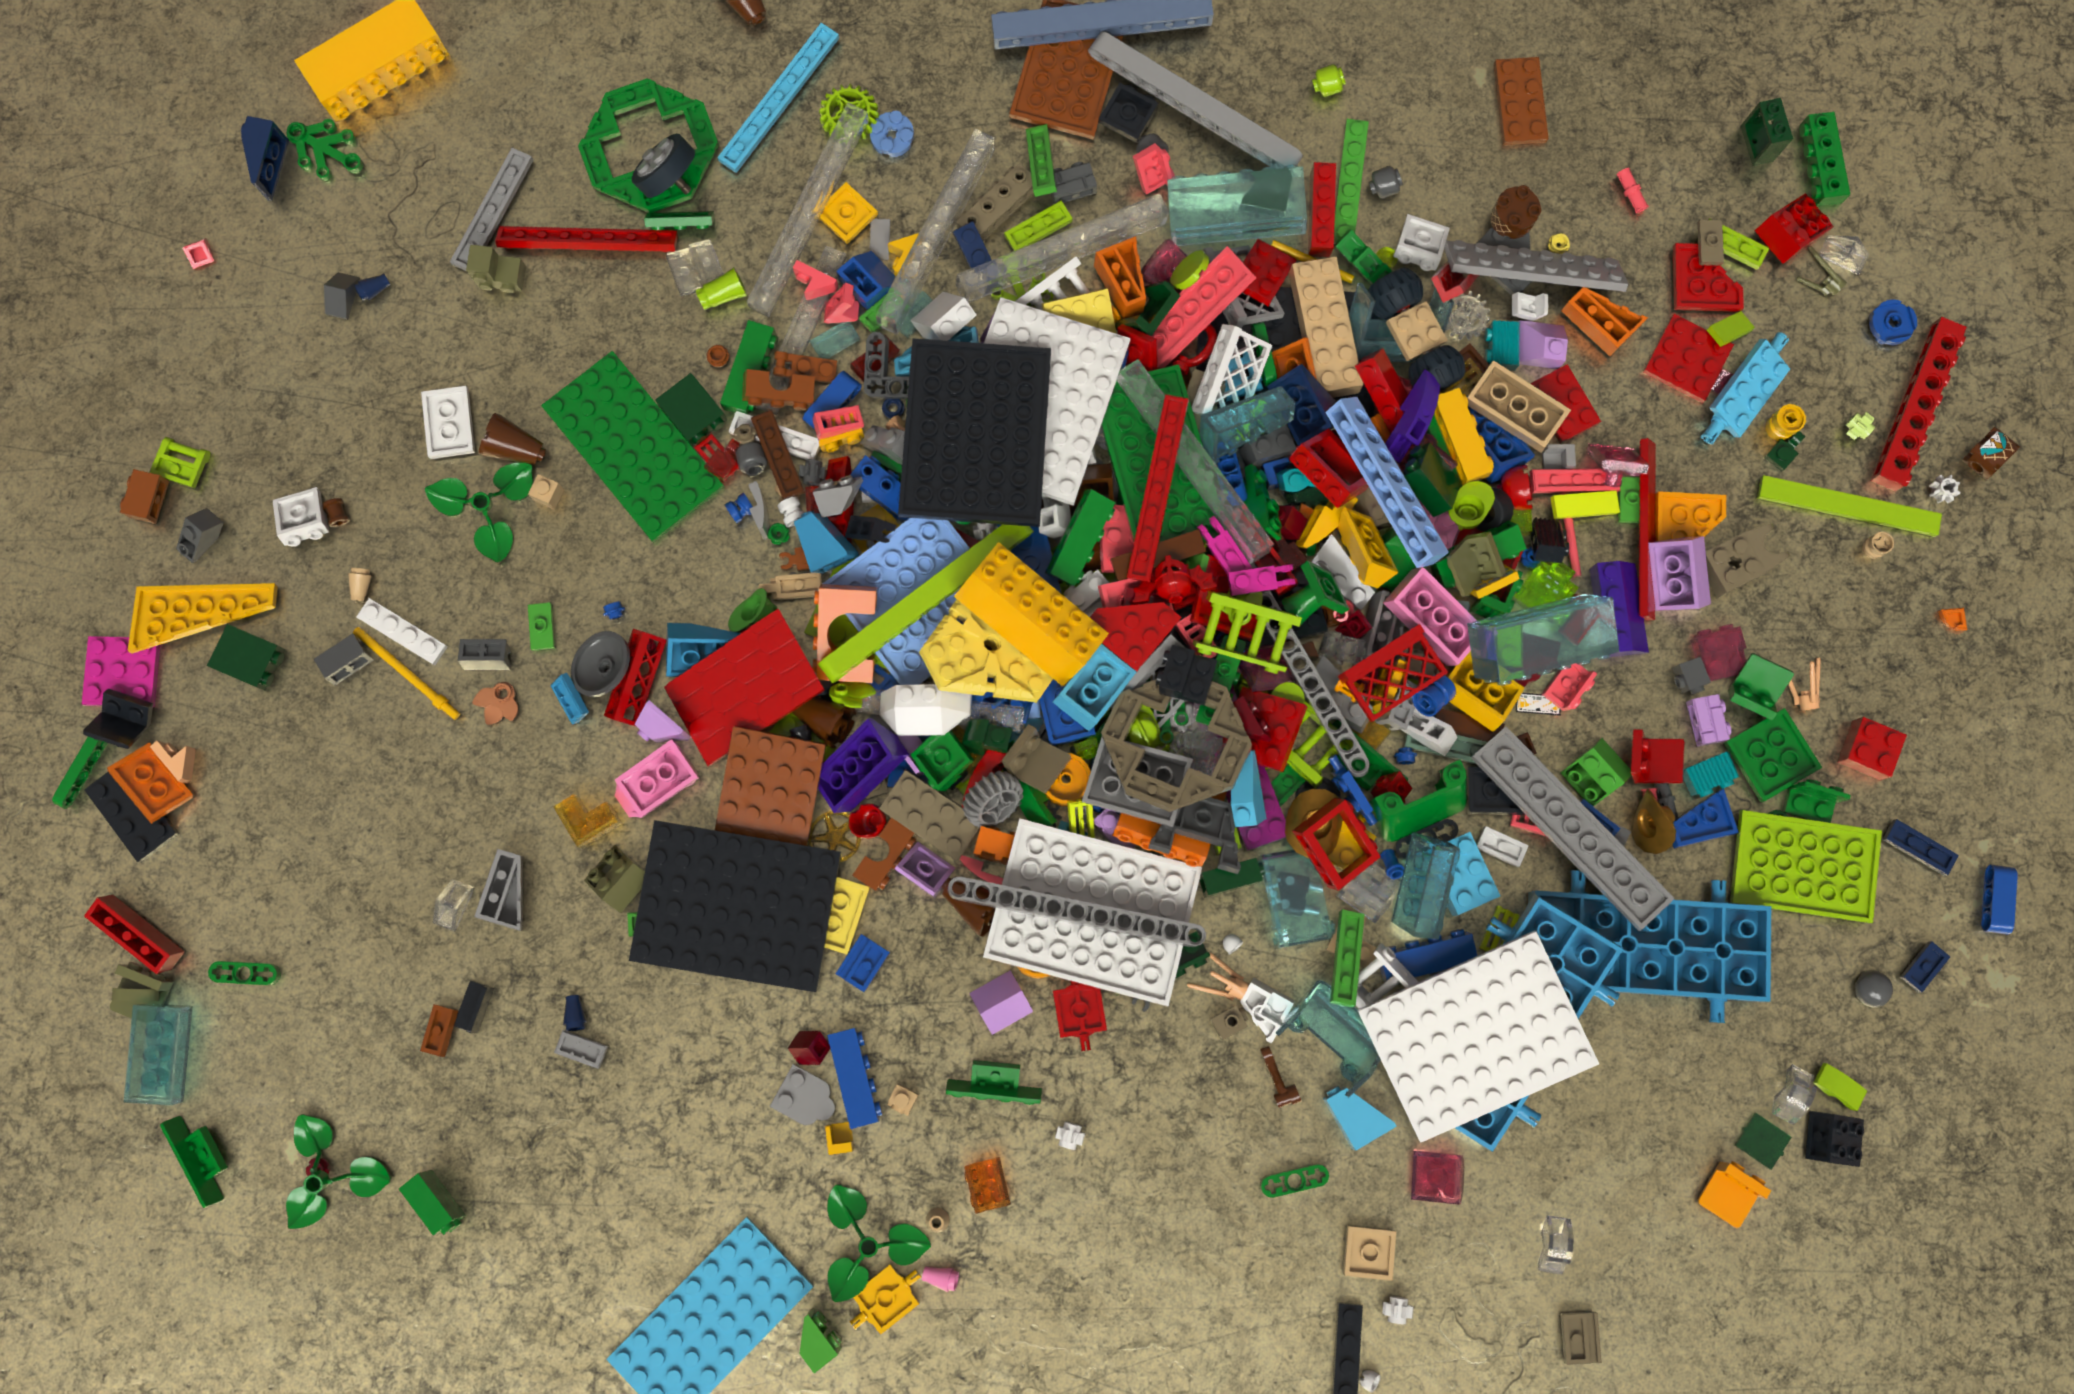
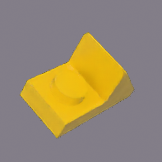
(901, 248)

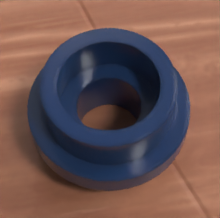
(893, 402)

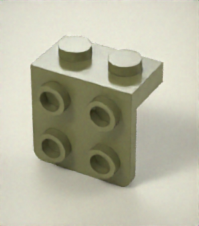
(1475, 560)
(137, 978)

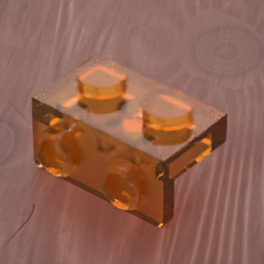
(987, 1185)

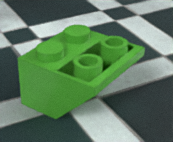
(1597, 772)
(817, 1341)

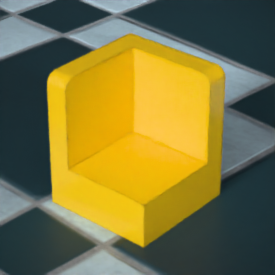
(839, 1138)

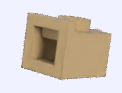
(902, 1099)

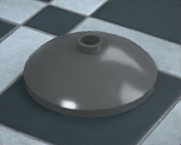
(600, 664)

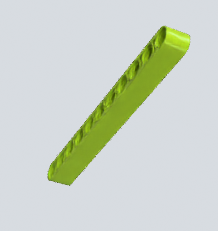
(917, 603)

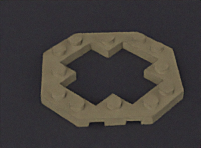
(1195, 785)

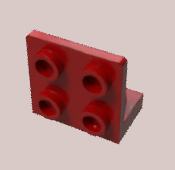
(1656, 759)

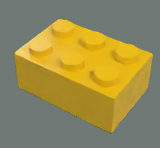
(1482, 700)

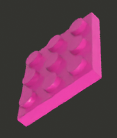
(115, 668)

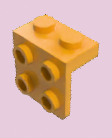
(1732, 1193)

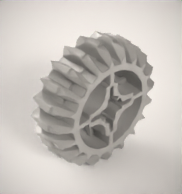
(992, 799)

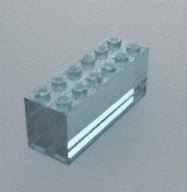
(1237, 205)
(1543, 638)

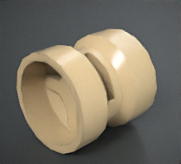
(1883, 542)

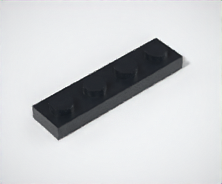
(1347, 1348)

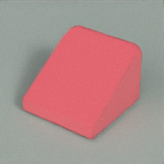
(199, 253)

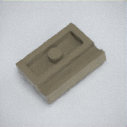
(1580, 1338)

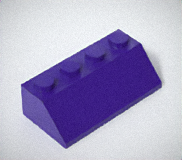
(1620, 581)
(860, 765)

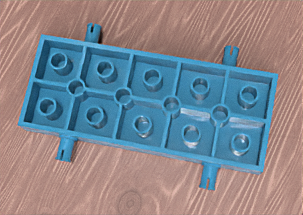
(1685, 950)
(1581, 963)

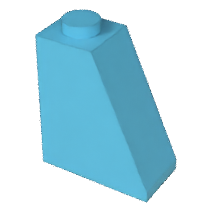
(1356, 1118)

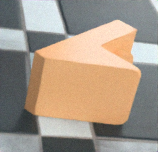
(178, 763)

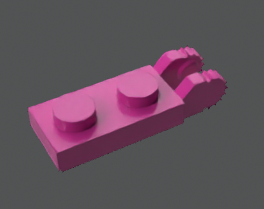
(1224, 548)
(1258, 580)

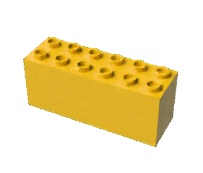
(371, 58)
(1031, 614)

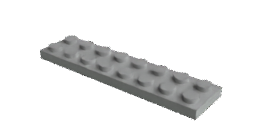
(1535, 265)

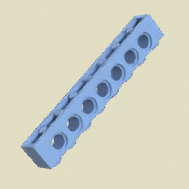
(1387, 482)

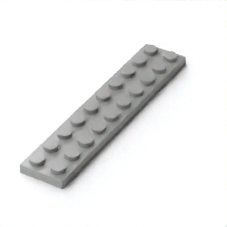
(1573, 828)

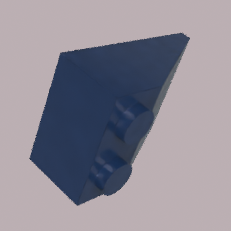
(264, 152)
(1310, 403)

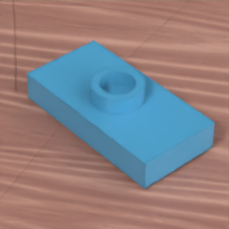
(569, 698)

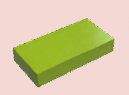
(1730, 328)

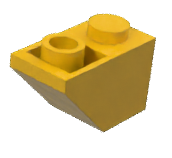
(833, 443)

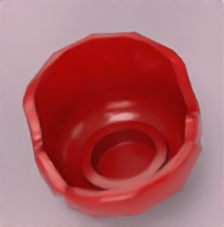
(867, 821)

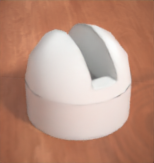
(1231, 943)
(1370, 1381)

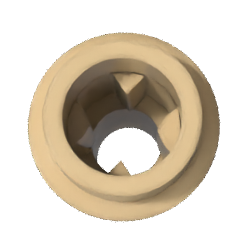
(358, 583)
(940, 1214)

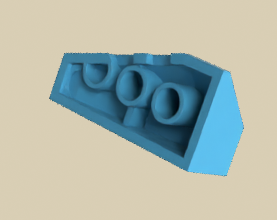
(690, 644)

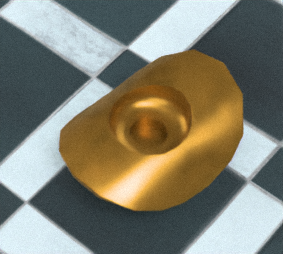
(1305, 806)
(1653, 825)

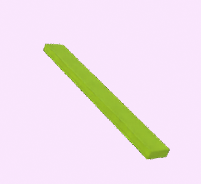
(1849, 506)

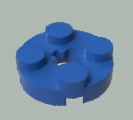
(1883, 331)

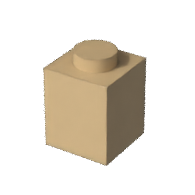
(546, 492)

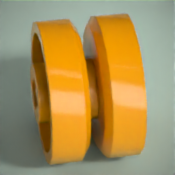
(1079, 774)

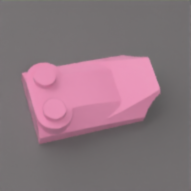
(655, 780)

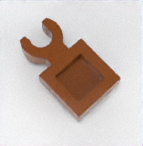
(795, 560)

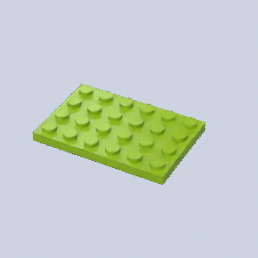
(1806, 866)

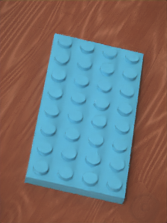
(712, 1317)

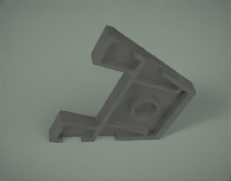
(1207, 822)

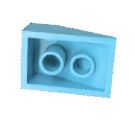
(1094, 688)

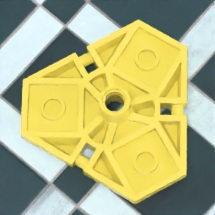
(962, 663)

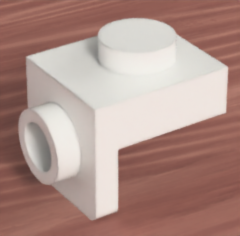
(1529, 306)

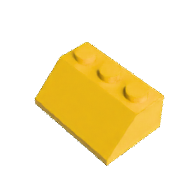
(1366, 548)

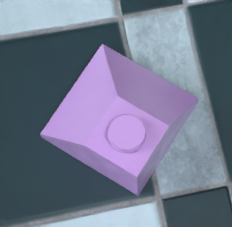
(1542, 344)
(657, 726)

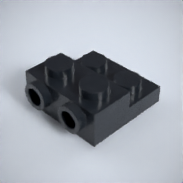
(1128, 112)
(1186, 675)

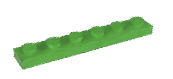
(1350, 177)

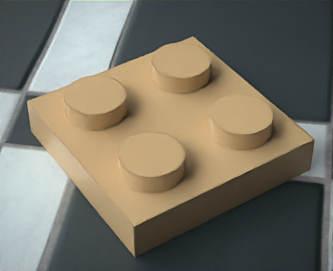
(1369, 1253)

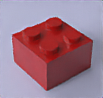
(1871, 748)

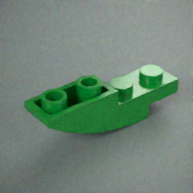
(1258, 502)

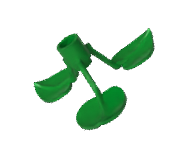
(492, 540)
(303, 1203)
(845, 1276)

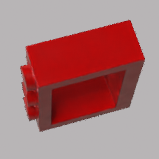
(1322, 476)
(1317, 855)

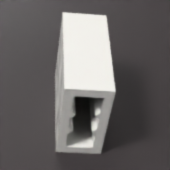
(943, 317)

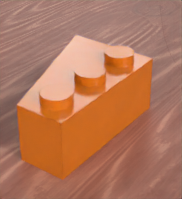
(1121, 275)
(993, 845)

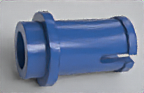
(1393, 867)

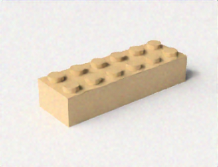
(1326, 324)

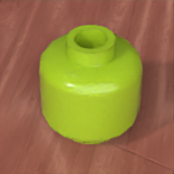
(1329, 80)

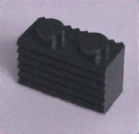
(1548, 540)

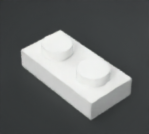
(1501, 846)

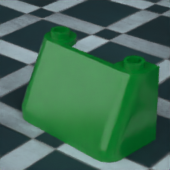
(1400, 820)

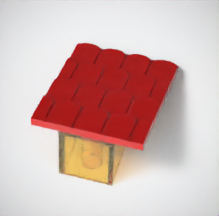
(744, 685)

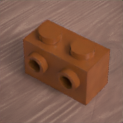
(144, 496)

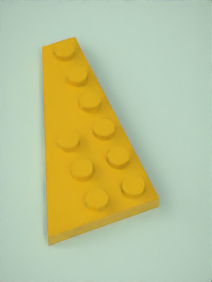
(183, 610)

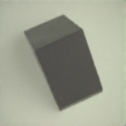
(340, 295)

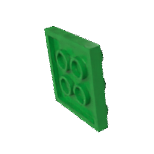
(1773, 755)

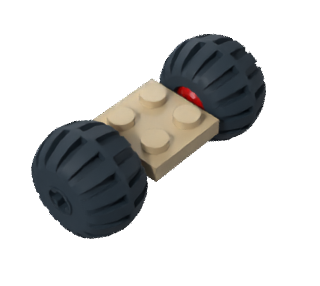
(1416, 328)

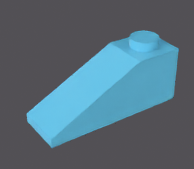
(1247, 795)

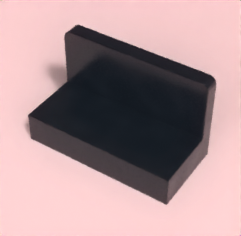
(473, 1007)

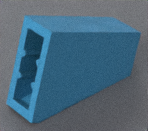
(823, 543)

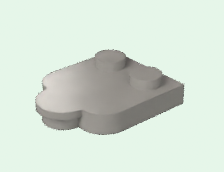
(804, 1097)

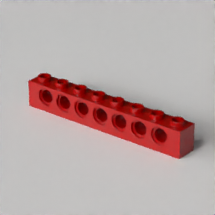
(1886, 471)

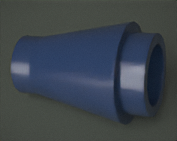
(372, 286)
(574, 1014)

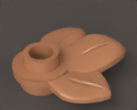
(495, 705)

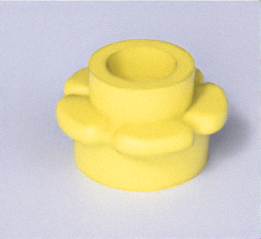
(1559, 238)

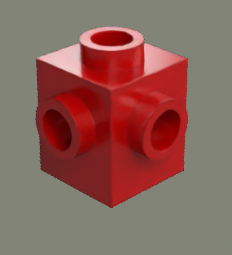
(1392, 782)

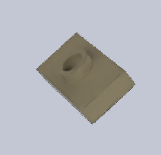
(1710, 242)

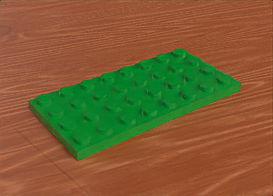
(632, 446)
(1131, 449)

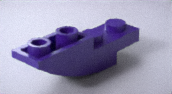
(1417, 416)

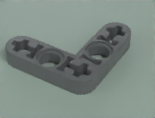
(880, 376)

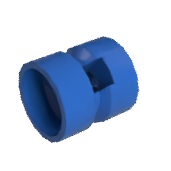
(1434, 697)

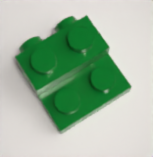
(942, 760)

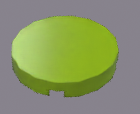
(1188, 270)

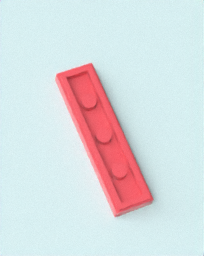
(1568, 481)

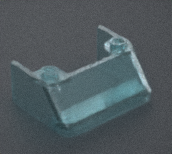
(1374, 334)
(1337, 1028)

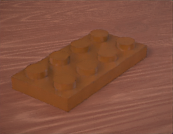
(1521, 101)

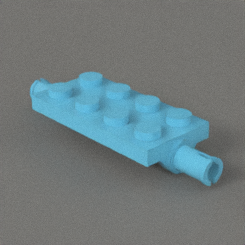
(1748, 389)

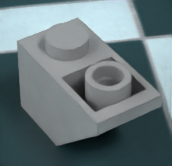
(836, 496)

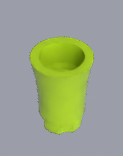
(721, 290)

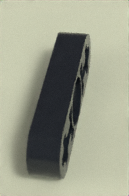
(1438, 826)

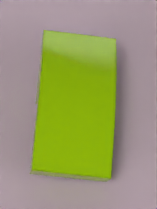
(1841, 1086)

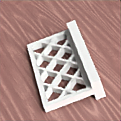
(1218, 370)

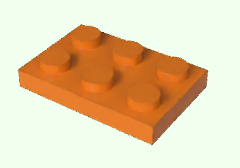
(149, 783)

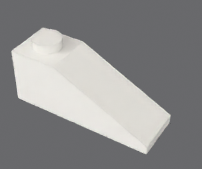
(1431, 732)

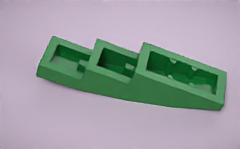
(1362, 257)
(1033, 803)

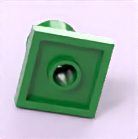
(1320, 591)

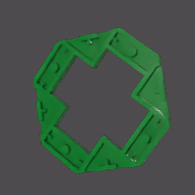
(604, 127)

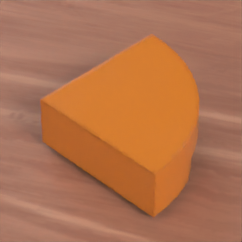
(1954, 618)

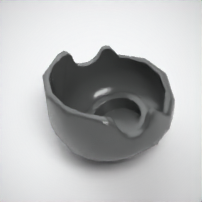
(1873, 988)

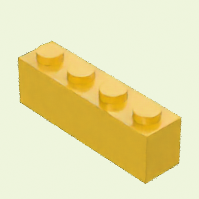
(1462, 437)

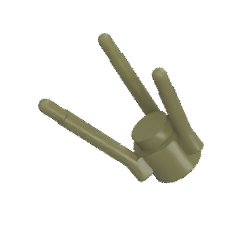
(1832, 283)

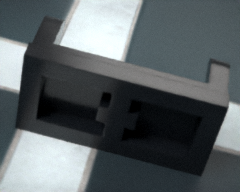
(868, 528)

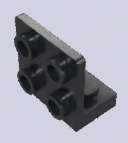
(121, 719)
(1834, 1138)

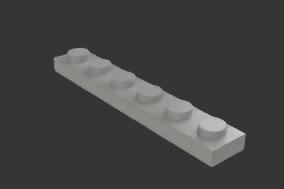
(494, 205)

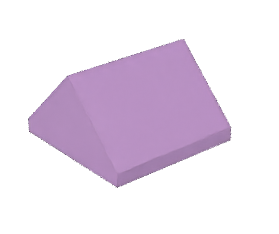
(925, 869)
(1001, 1002)

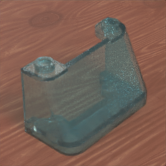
(1295, 900)

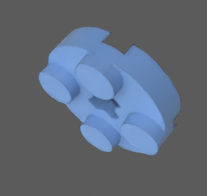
(888, 145)

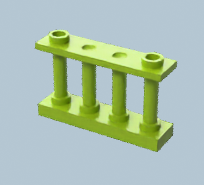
(1241, 609)
(1313, 773)

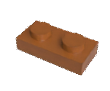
(439, 1030)

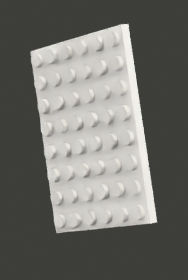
(1080, 386)
(1102, 874)
(1478, 1036)

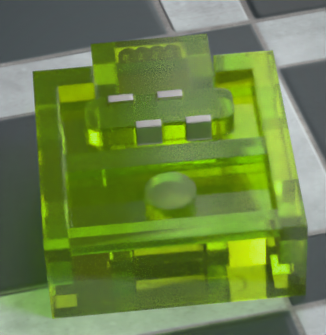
(1546, 585)

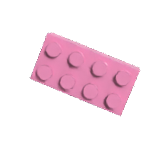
(1426, 602)

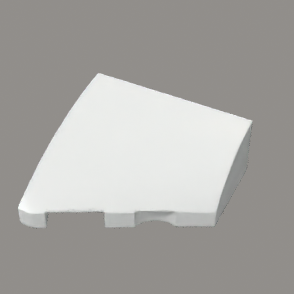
(1266, 1007)

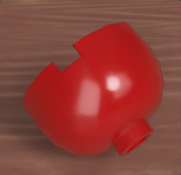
(1517, 487)

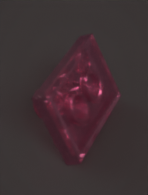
(1615, 461)

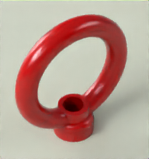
(1185, 363)

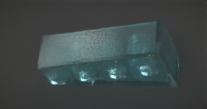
(1244, 421)

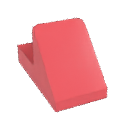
(819, 282)
(842, 306)

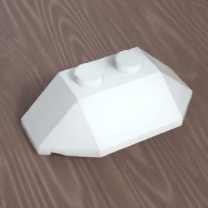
(923, 709)

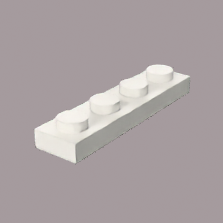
(796, 442)
(402, 631)

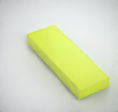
(1585, 504)

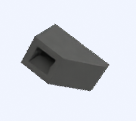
(198, 534)

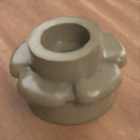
(749, 435)

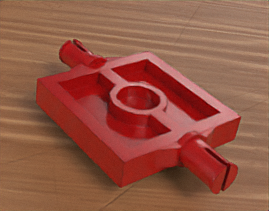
(1079, 1012)

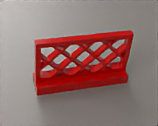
(1386, 654)

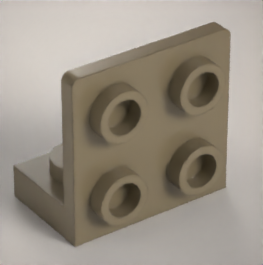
(1035, 760)

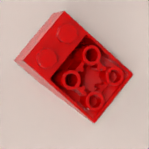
(1794, 228)

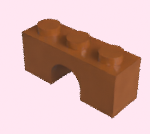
(759, 390)
(876, 873)

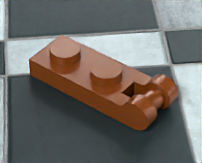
(821, 368)

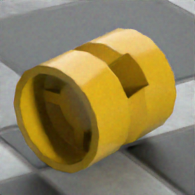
(1785, 422)

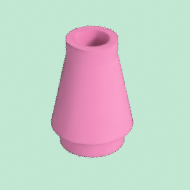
(941, 1277)

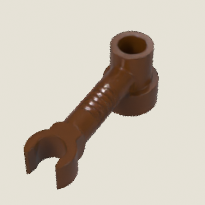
(1285, 1095)

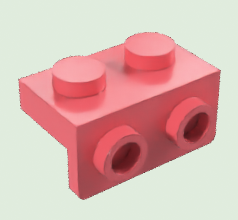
(1153, 168)
(1569, 686)

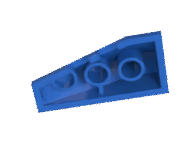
(1501, 446)

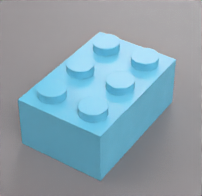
(1471, 878)

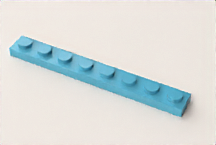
(778, 97)

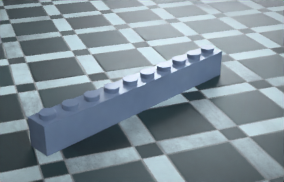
(1089, 19)

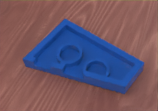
(1706, 821)

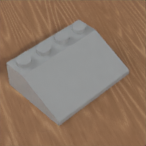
(1107, 791)

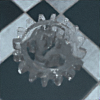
(1470, 307)

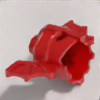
(1173, 584)

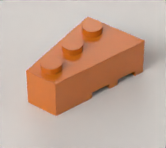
(1602, 320)

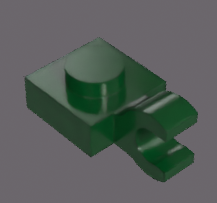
(1783, 452)

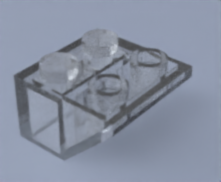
(1370, 892)

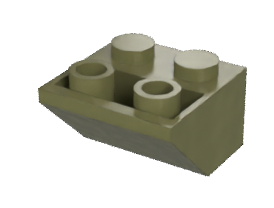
(616, 878)

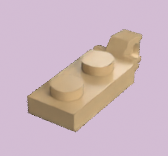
(793, 586)

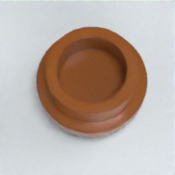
(718, 356)

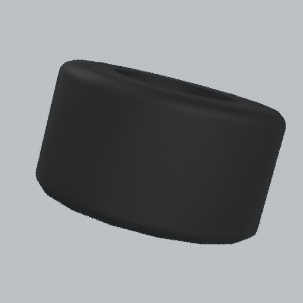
(1503, 511)

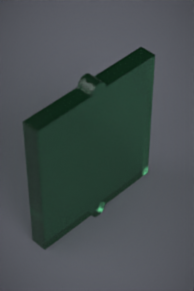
(1763, 1141)

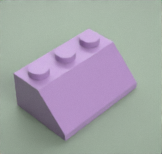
(1679, 573)

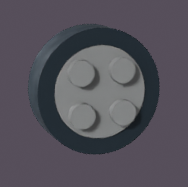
(664, 166)

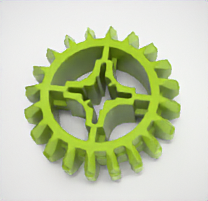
(840, 98)

